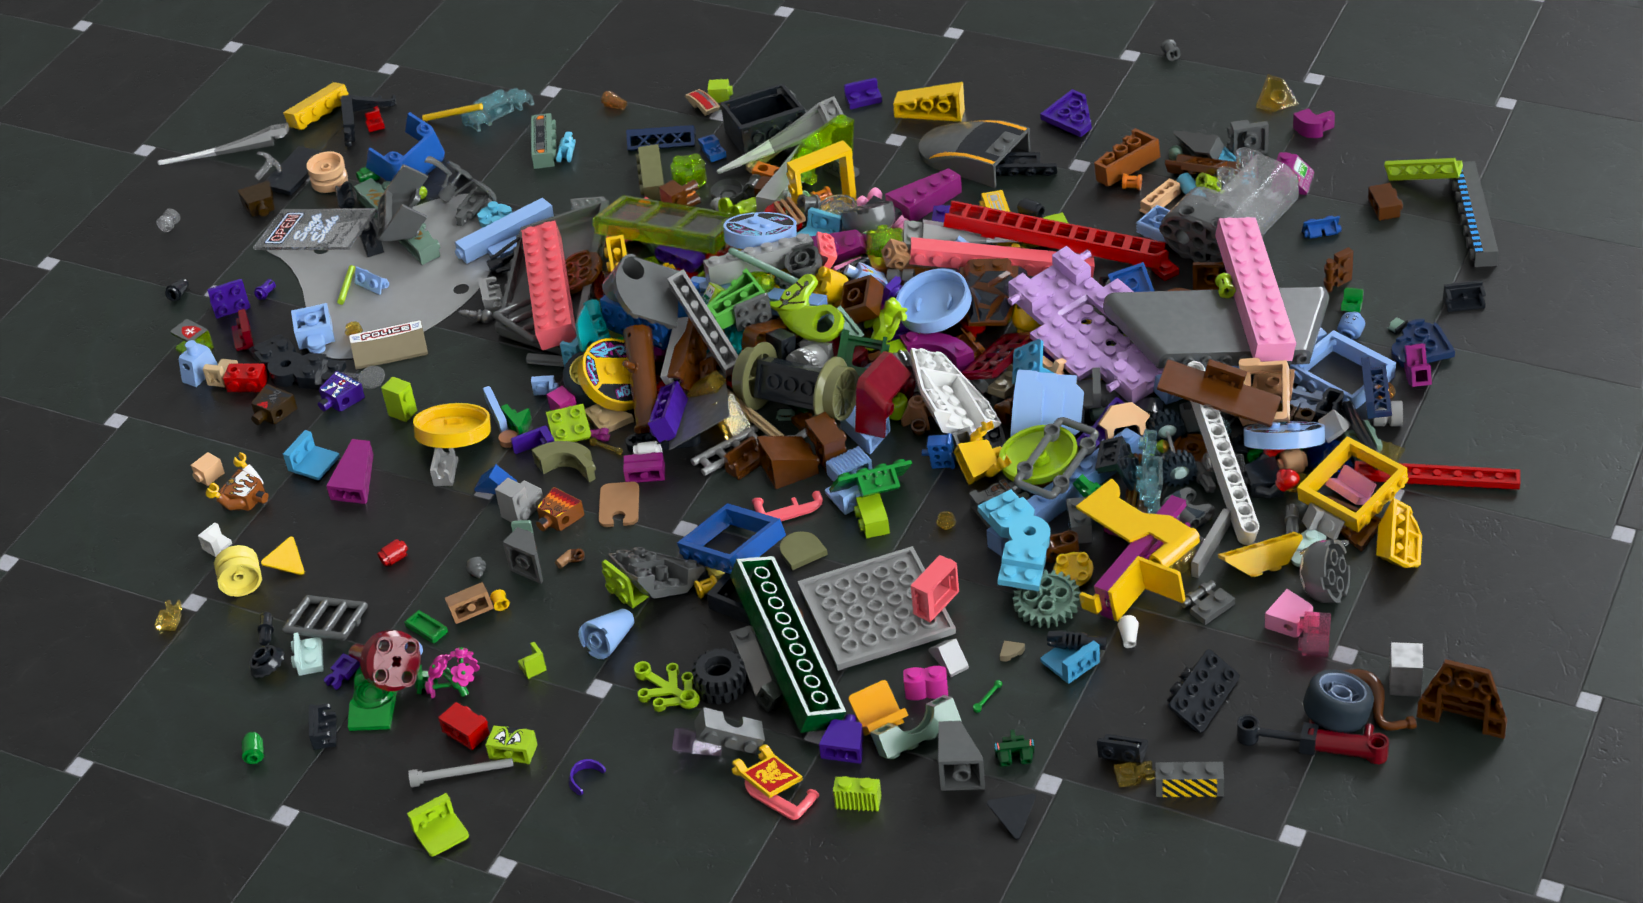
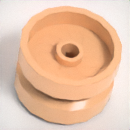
(326, 171)

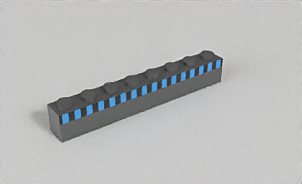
(1475, 216)

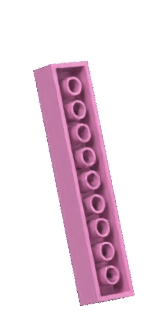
(1256, 289)

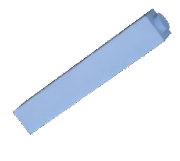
(476, 243)

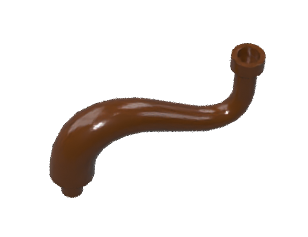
(1378, 704)

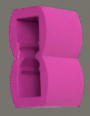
(925, 682)

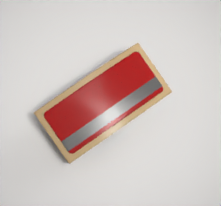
(702, 101)

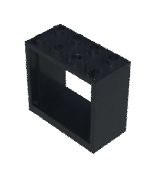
(761, 113)

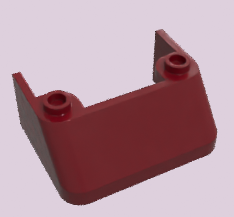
(877, 389)

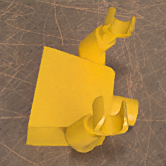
(978, 457)

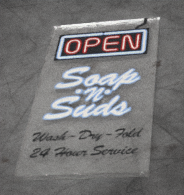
(315, 229)

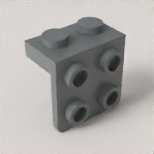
(752, 311)

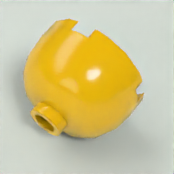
(1023, 321)

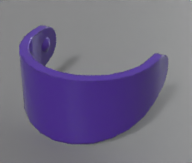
(580, 765)

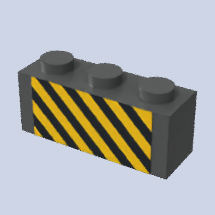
(1189, 779)

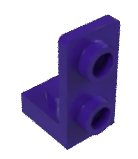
(531, 439)

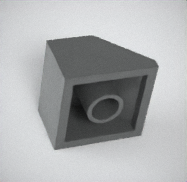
(523, 554)

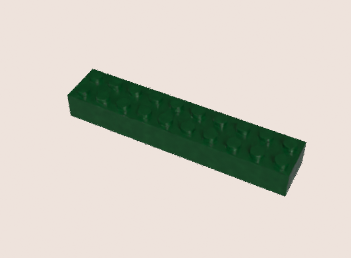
(787, 643)

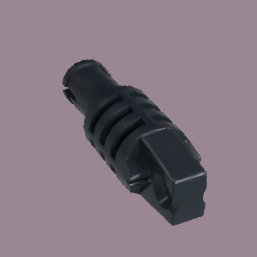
(1076, 640)

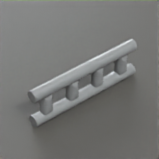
(719, 450)

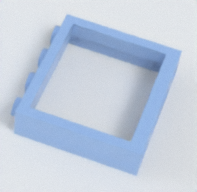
(1349, 349)

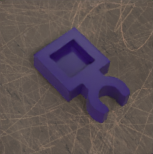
(342, 669)

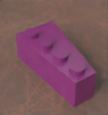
(920, 196)
(847, 245)

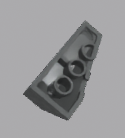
(756, 664)

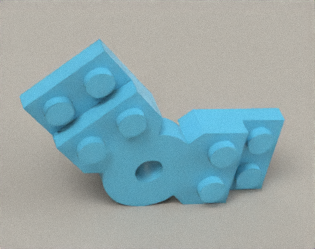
(1028, 539)

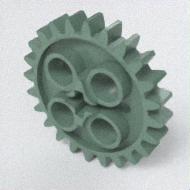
(1052, 603)

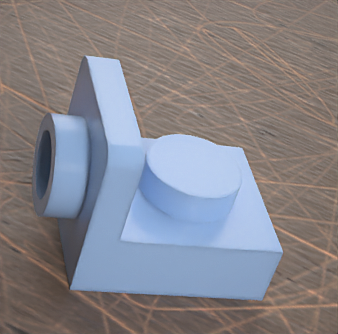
(543, 384)

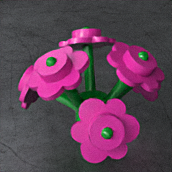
(458, 676)

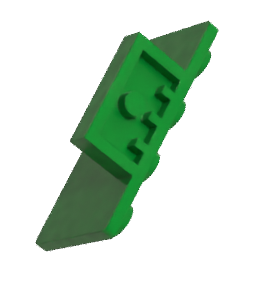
(873, 481)

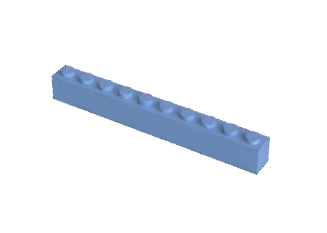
(1051, 508)

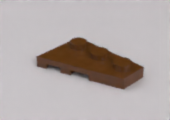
(1364, 536)

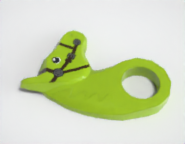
(803, 319)

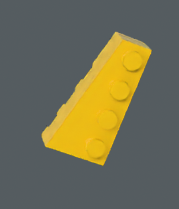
(931, 103)

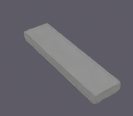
(1210, 543)

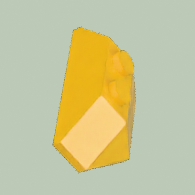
(1399, 536)
(1263, 555)

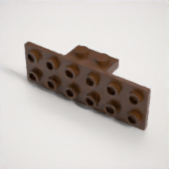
(1220, 389)

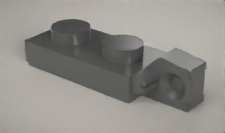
(470, 206)

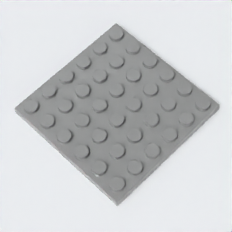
(869, 609)

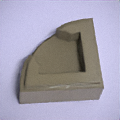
(1011, 649)

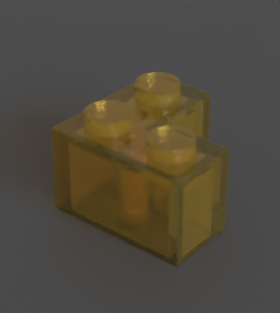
(737, 421)

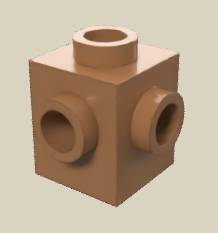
(895, 254)

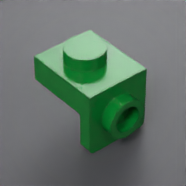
(1352, 300)

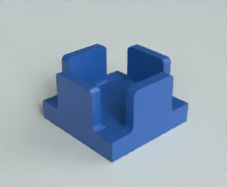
(1134, 277)

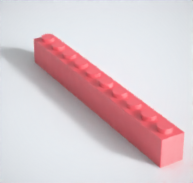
(956, 255)

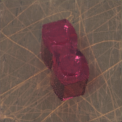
(1315, 634)

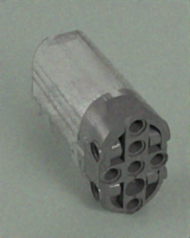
(1258, 190)

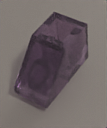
(686, 741)

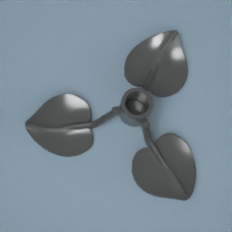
(449, 189)

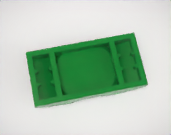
(370, 706)

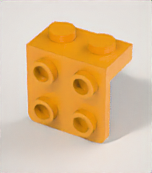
(876, 707)

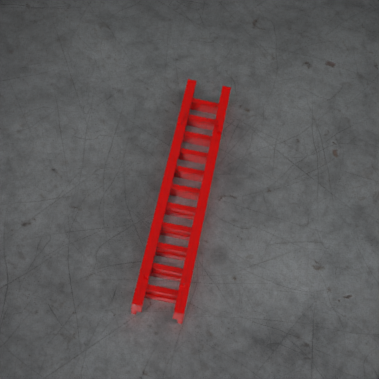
(1053, 234)

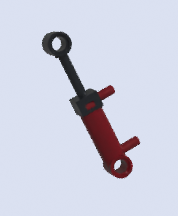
(1369, 746)

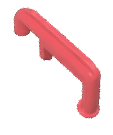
(791, 511)
(781, 805)

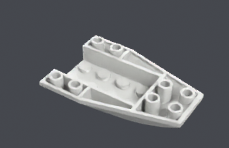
(949, 393)

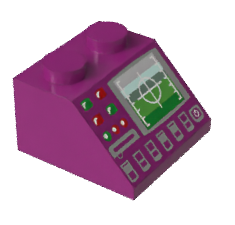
(1300, 168)

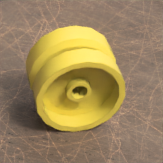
(237, 571)

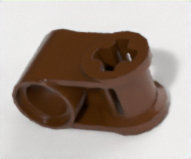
(1062, 544)

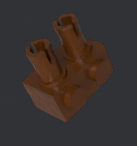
(677, 194)

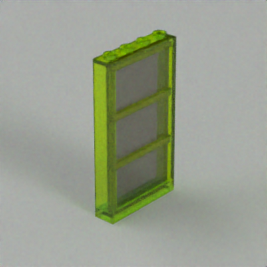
(663, 224)

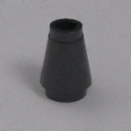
(176, 290)

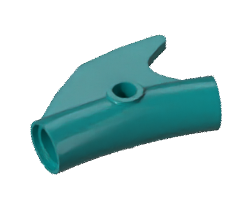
(590, 324)

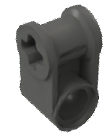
(806, 202)

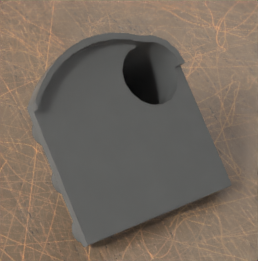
(643, 290)

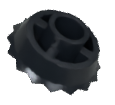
(266, 660)

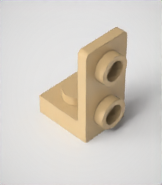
(215, 373)

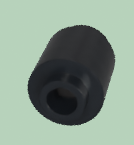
(1030, 208)

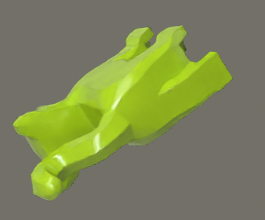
(888, 320)

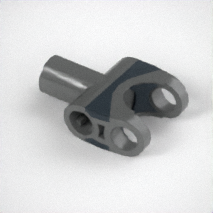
(1193, 514)

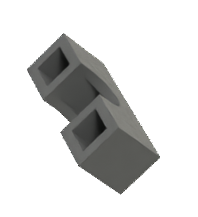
(713, 729)

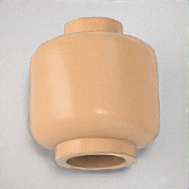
(1293, 459)

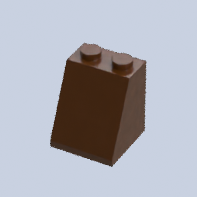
(787, 459)

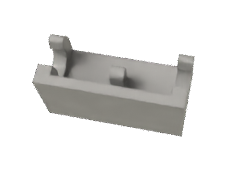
(490, 294)
(443, 467)

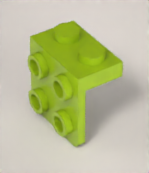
(569, 423)
(621, 585)
(437, 825)

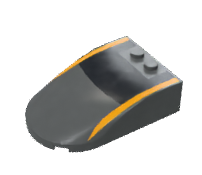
(973, 147)

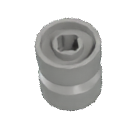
(1394, 420)

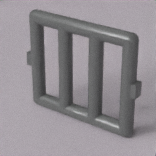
(512, 322)
(326, 632)

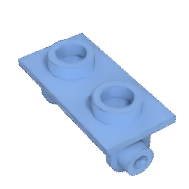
(370, 281)

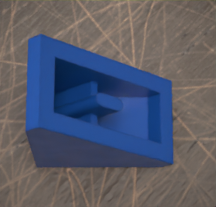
(491, 480)

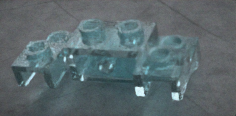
(496, 106)
(1149, 472)

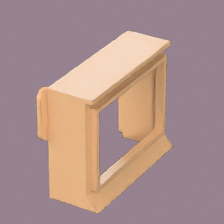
(1255, 366)

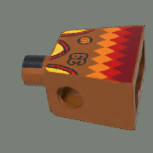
(558, 510)

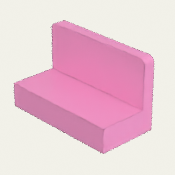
(1352, 485)

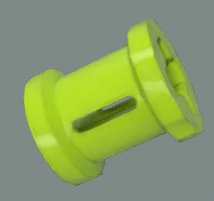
(1228, 284)

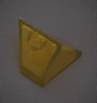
(1276, 95)

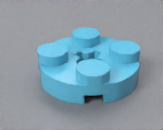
(493, 213)

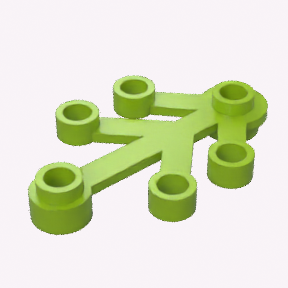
(687, 698)

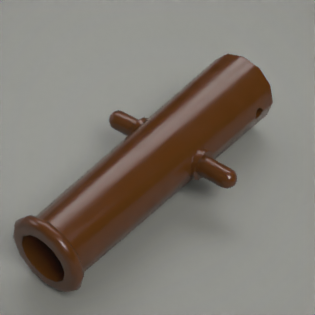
(641, 373)

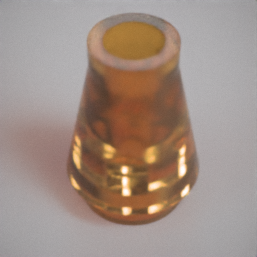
(612, 100)

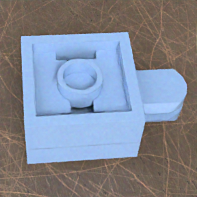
(313, 327)

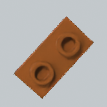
(969, 339)

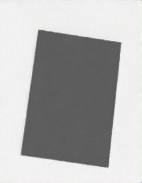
(701, 414)

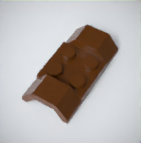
(1196, 164)

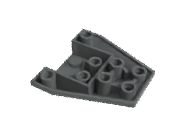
(657, 573)

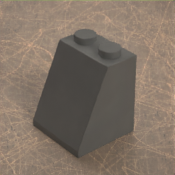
(958, 758)

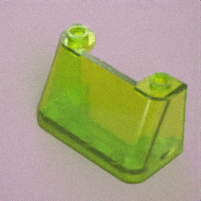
(834, 131)

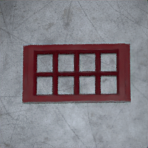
(990, 354)

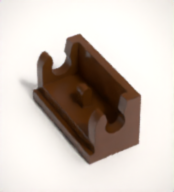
(742, 459)

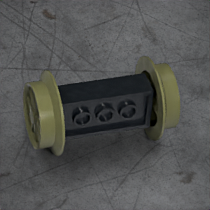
(764, 377)

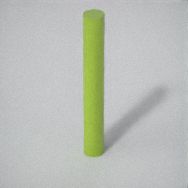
(346, 284)

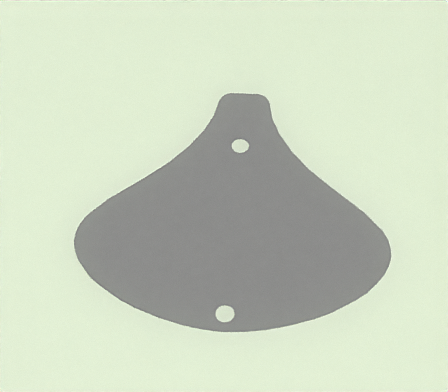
(413, 290)

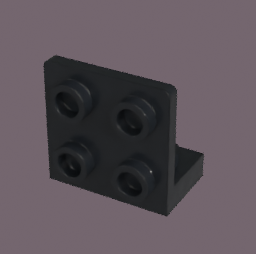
(1117, 455)

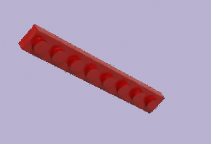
(1449, 475)

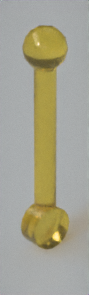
(593, 441)

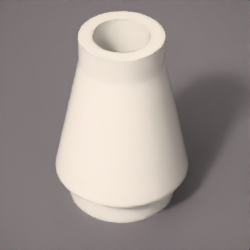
(1128, 629)

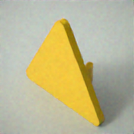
(285, 558)

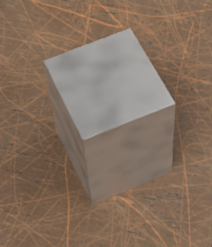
(1406, 669)

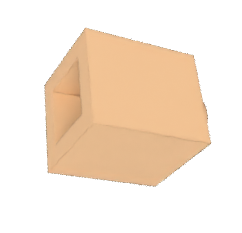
(207, 469)

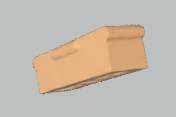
(1160, 196)

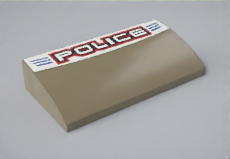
(388, 344)

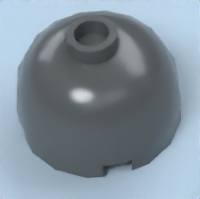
(803, 260)

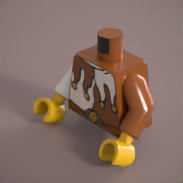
(241, 490)

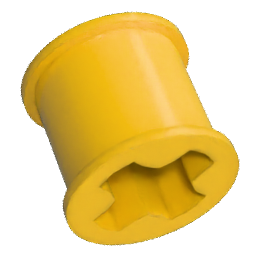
(499, 600)

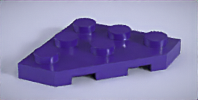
(1069, 113)

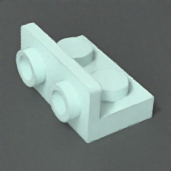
(307, 655)

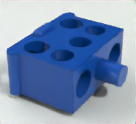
(940, 451)

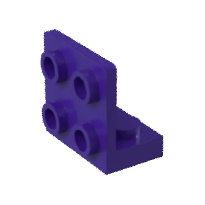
(228, 298)

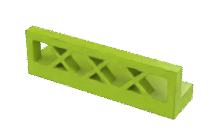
(1423, 169)

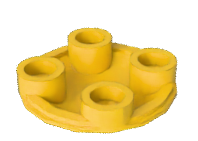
(1076, 565)

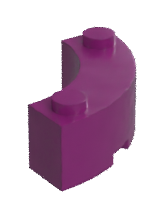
(953, 348)

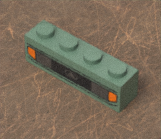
(543, 140)

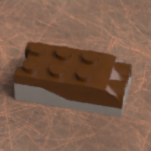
(683, 355)

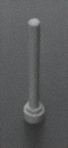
(418, 777)

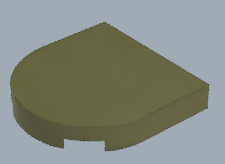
(801, 548)

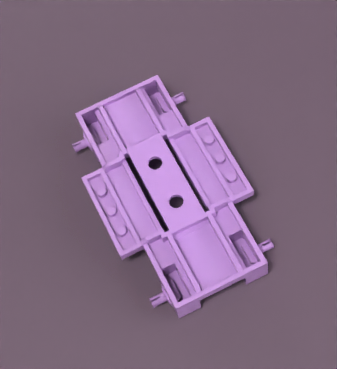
(1060, 302)

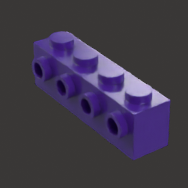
(667, 412)

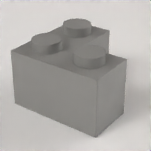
(517, 499)

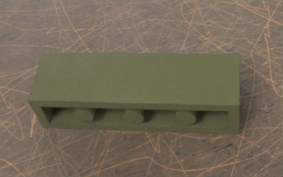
(650, 171)

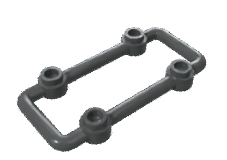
(1051, 434)

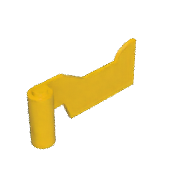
(1133, 524)

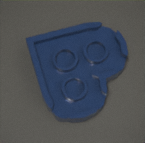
(1419, 332)

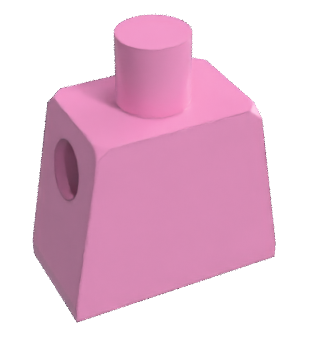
(1286, 613)

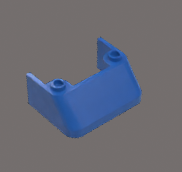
(428, 145)

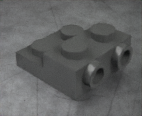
(1248, 135)

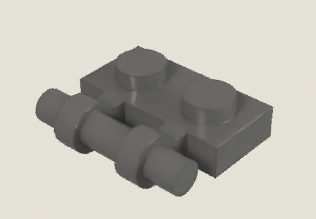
(1211, 606)

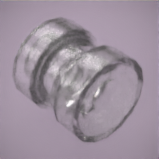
(168, 220)

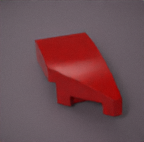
(374, 120)

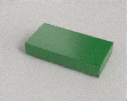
(426, 626)

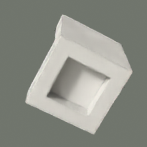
(213, 541)

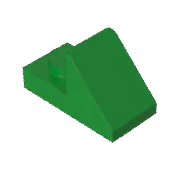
(518, 422)

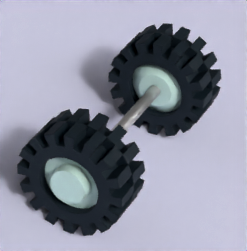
(1179, 466)

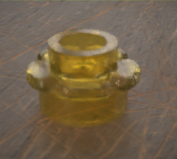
(353, 328)
(946, 520)

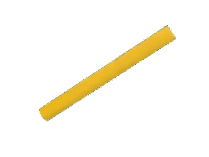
(466, 109)

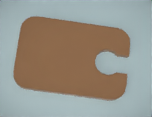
(619, 499)

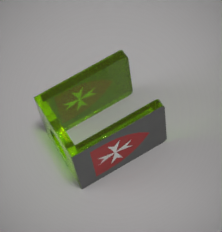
(189, 331)

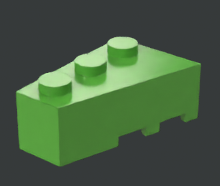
(740, 290)

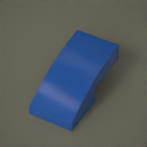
(712, 148)

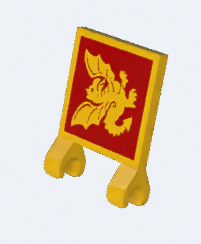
(769, 775)

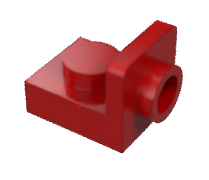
(1167, 268)

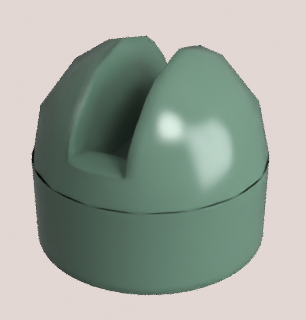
(1174, 151)

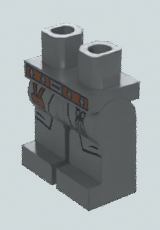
(993, 491)

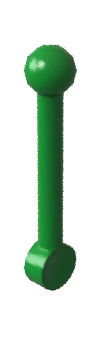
(977, 707)

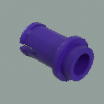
(261, 292)

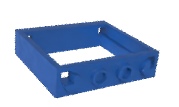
(768, 530)

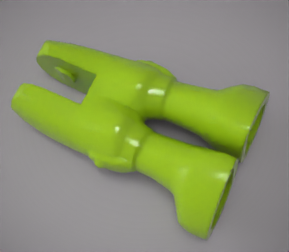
(742, 207)

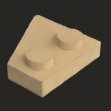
(606, 418)

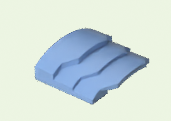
(1044, 398)

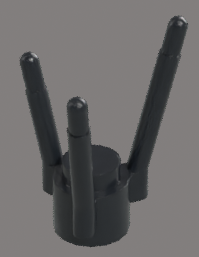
(495, 262)

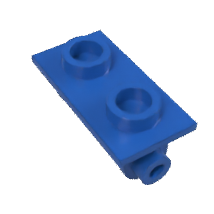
(1312, 227)

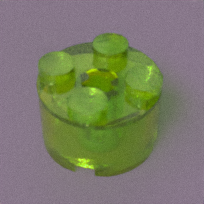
(688, 168)
(879, 237)

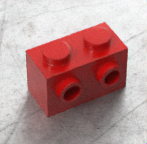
(245, 377)
(464, 725)

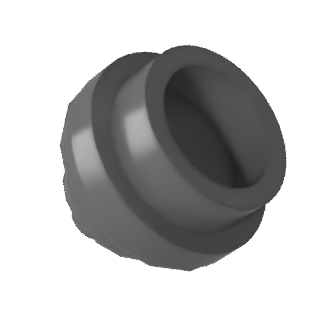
(476, 566)

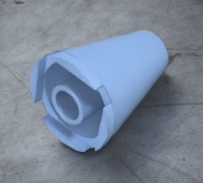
(605, 632)

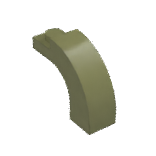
(564, 454)

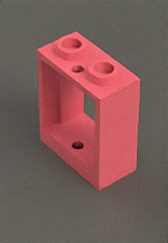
(934, 588)

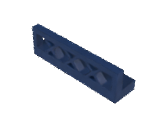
(661, 133)
(1371, 392)

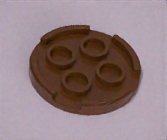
(582, 269)

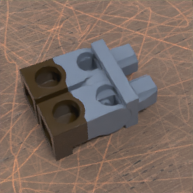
(1303, 404)

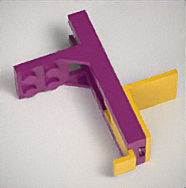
(1135, 573)

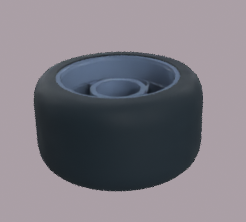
(1338, 701)

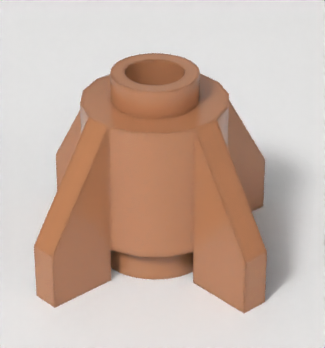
(916, 410)

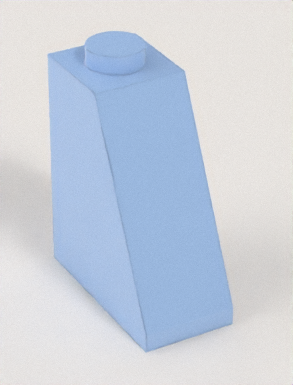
(866, 442)

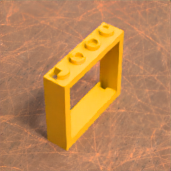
(820, 157)
(1328, 467)

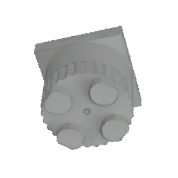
(812, 353)

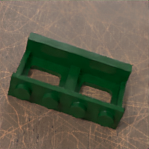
(849, 342)

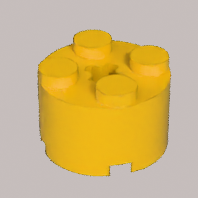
(830, 284)

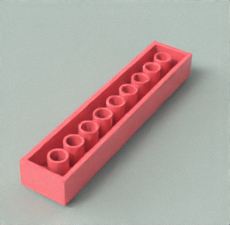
(548, 285)

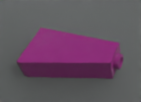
(353, 474)

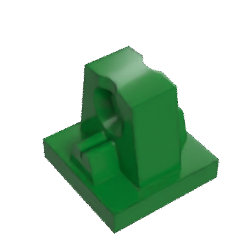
(421, 678)

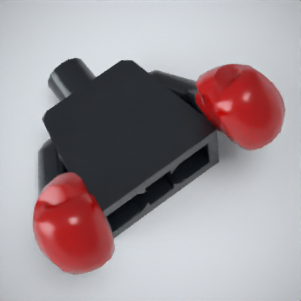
(1265, 478)

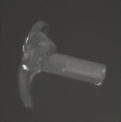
(270, 162)

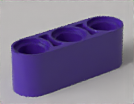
(680, 258)

